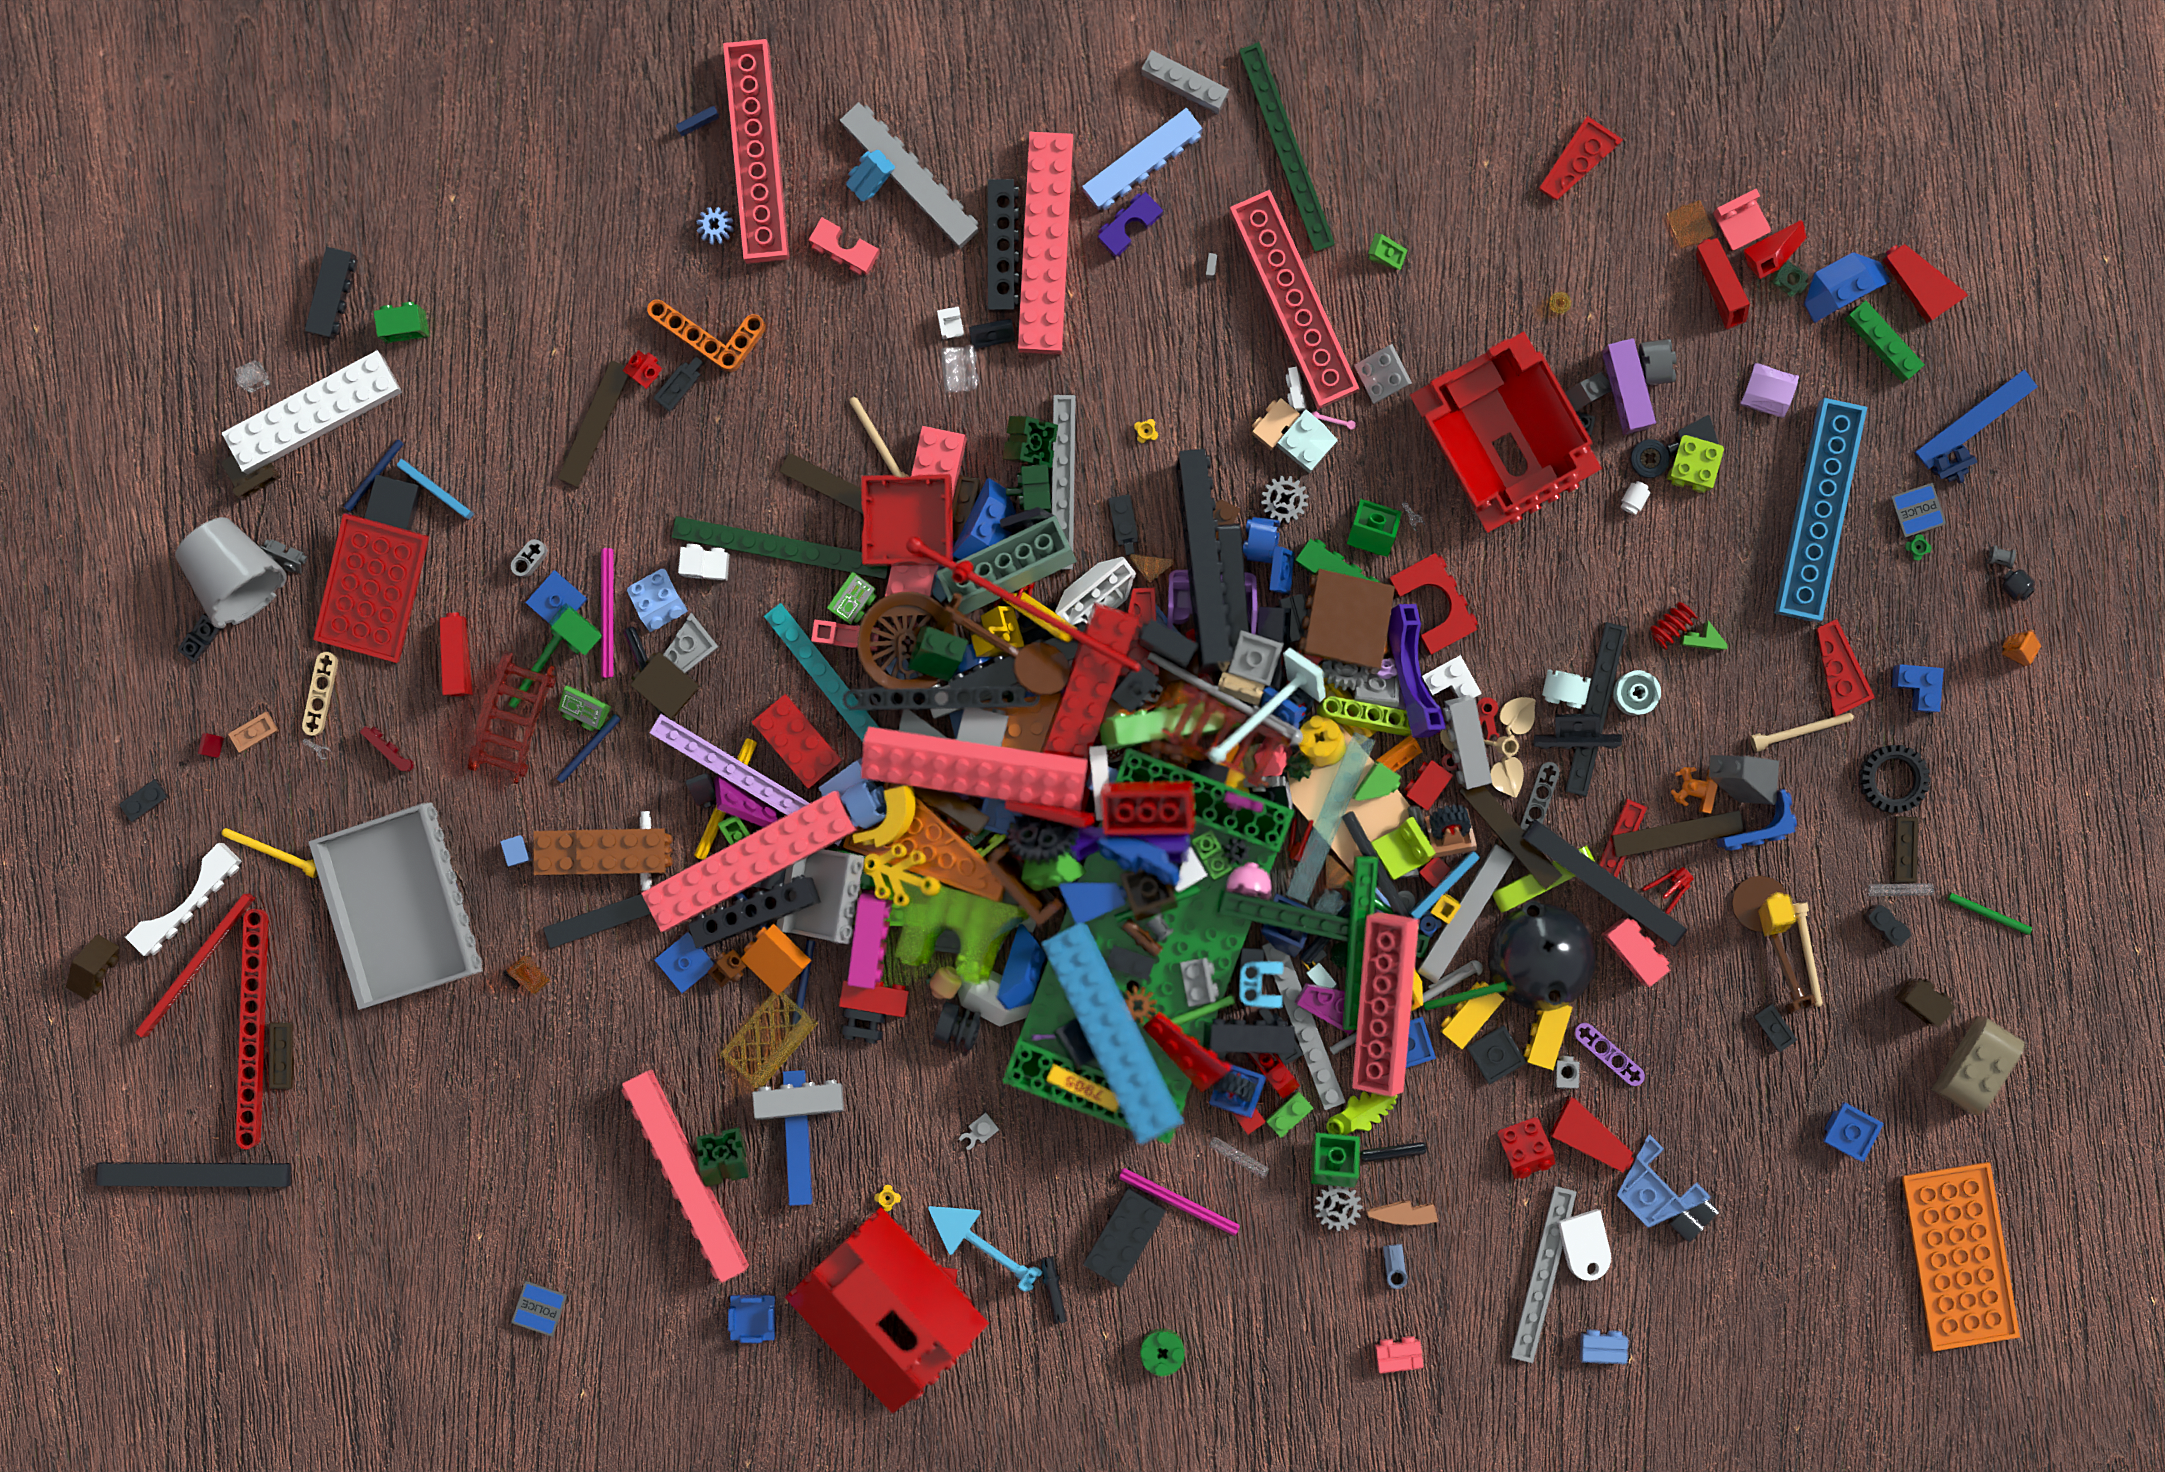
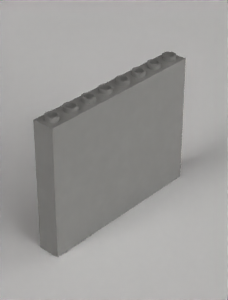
(395, 905)

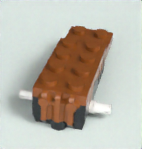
(604, 851)

